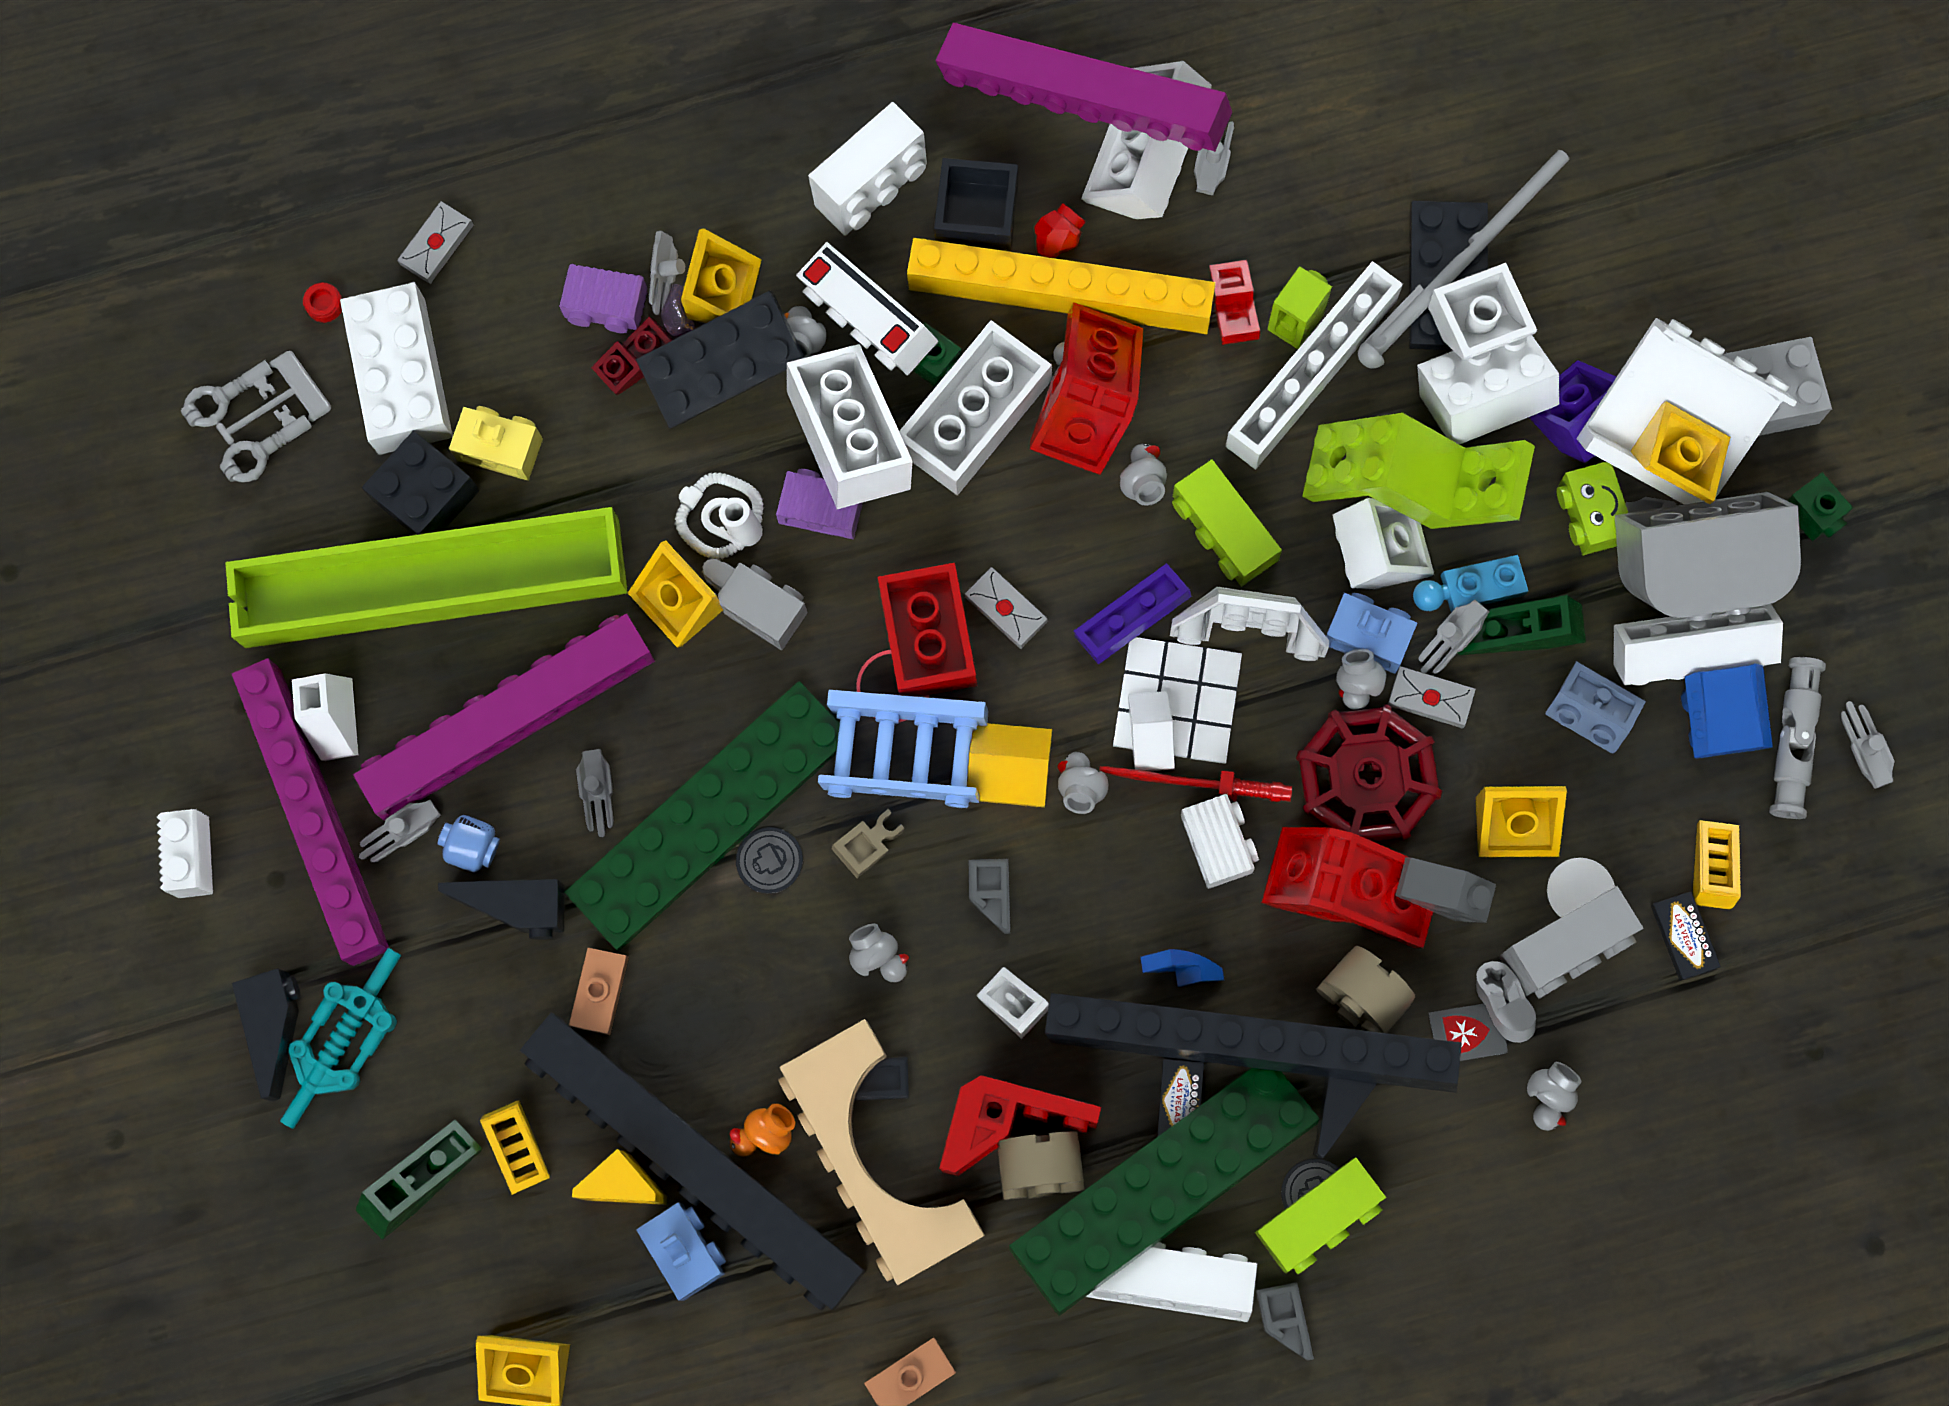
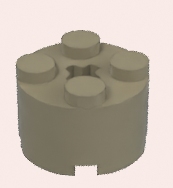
(1366, 992)
(1040, 1165)

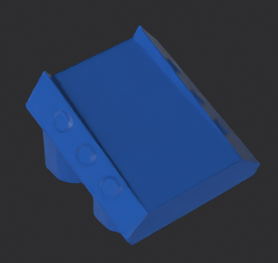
(1727, 711)

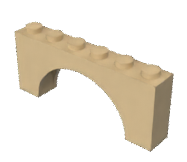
(825, 1088)

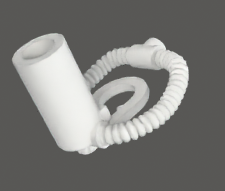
(740, 521)

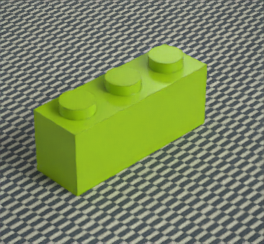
(1225, 523)
(1321, 1217)

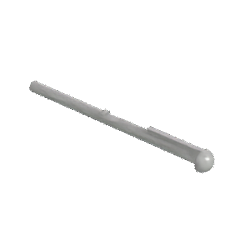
(1418, 301)

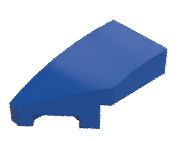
(1189, 967)

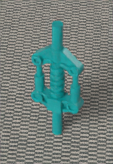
(317, 1075)

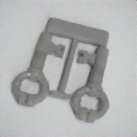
(300, 384)

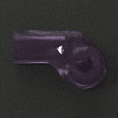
(673, 315)

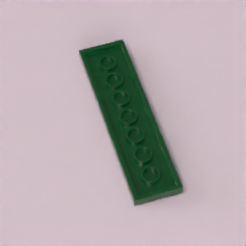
(707, 817)
(1162, 1186)

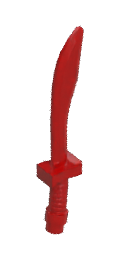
(1227, 785)

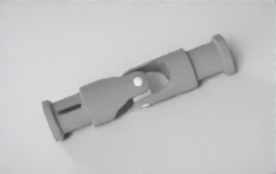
(1799, 720)

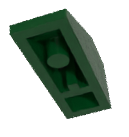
(1530, 627)
(416, 1179)

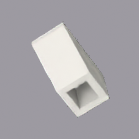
(326, 714)

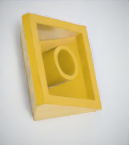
(718, 278)
(1683, 451)
(674, 595)
(1010, 764)
(1520, 821)
(619, 1180)
(521, 1371)

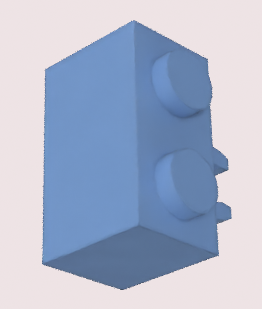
(1370, 627)
(682, 1251)

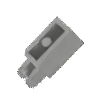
(755, 601)

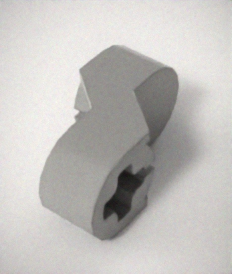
(1496, 984)

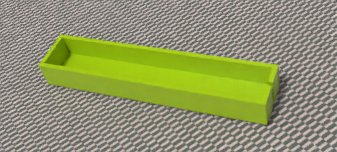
(426, 577)

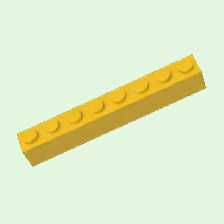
(1057, 283)

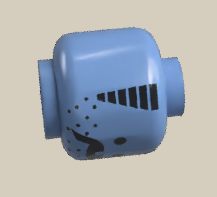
(468, 843)

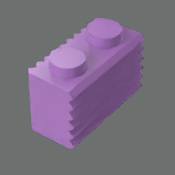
(603, 298)
(809, 506)

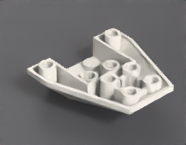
(1256, 610)

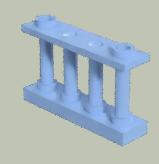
(888, 711)

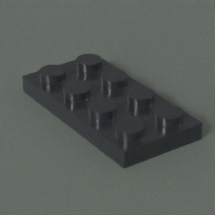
(1436, 237)
(720, 359)

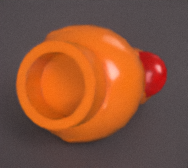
(764, 1129)

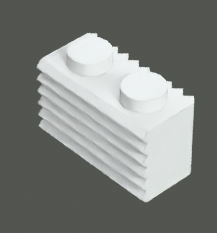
(1219, 841)
(185, 853)

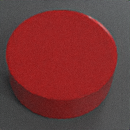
(322, 302)

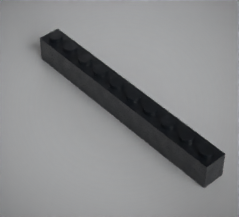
(1254, 1042)
(692, 1161)

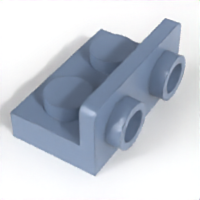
(1595, 708)

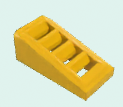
(1715, 889)
(504, 1113)

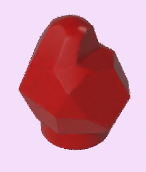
(1058, 231)

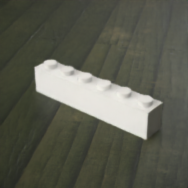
(1313, 365)

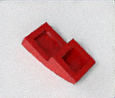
(1234, 302)

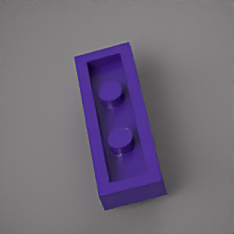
(1132, 613)

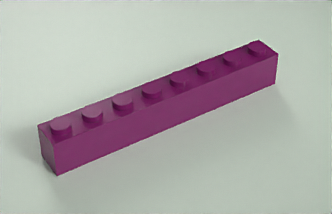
(1084, 87)
(504, 716)
(310, 813)

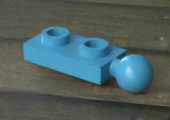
(1484, 582)

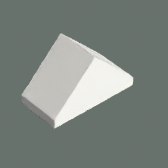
(1151, 731)
(1013, 1002)

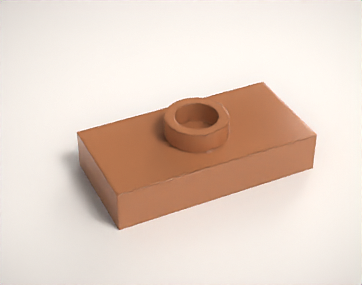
(598, 991)
(911, 1376)

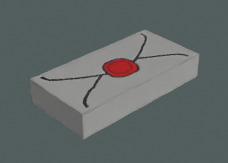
(435, 242)
(1006, 607)
(1431, 697)

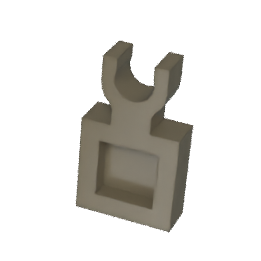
(865, 846)

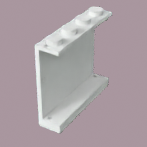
(1692, 378)

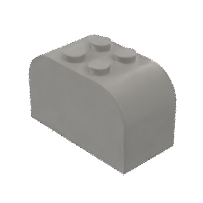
(1710, 555)

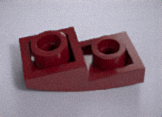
(619, 364)

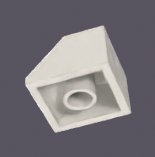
(1481, 312)
(1381, 545)

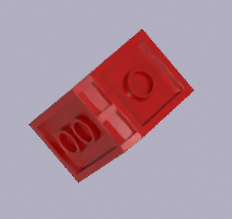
(1091, 391)
(1344, 880)
(977, 1135)

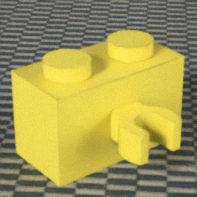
(496, 442)

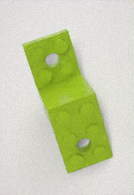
(1418, 471)

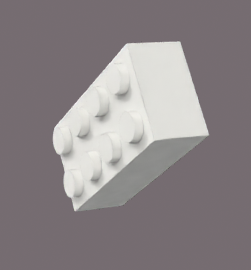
(396, 367)
(975, 407)
(849, 426)

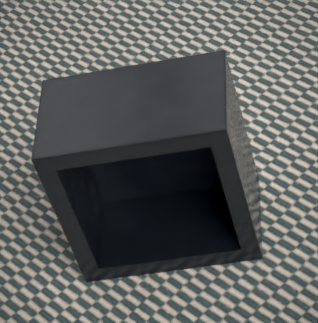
(976, 204)
(420, 487)

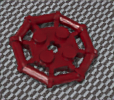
(1384, 757)

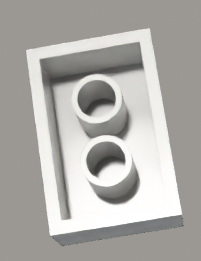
(869, 169)
(1488, 389)

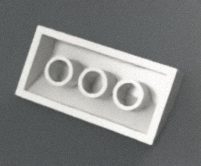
(1133, 169)

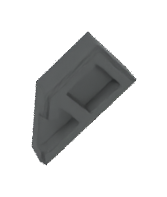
(991, 890)
(1285, 1318)

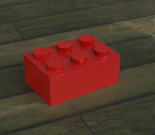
(927, 631)

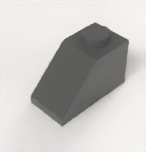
(1446, 890)

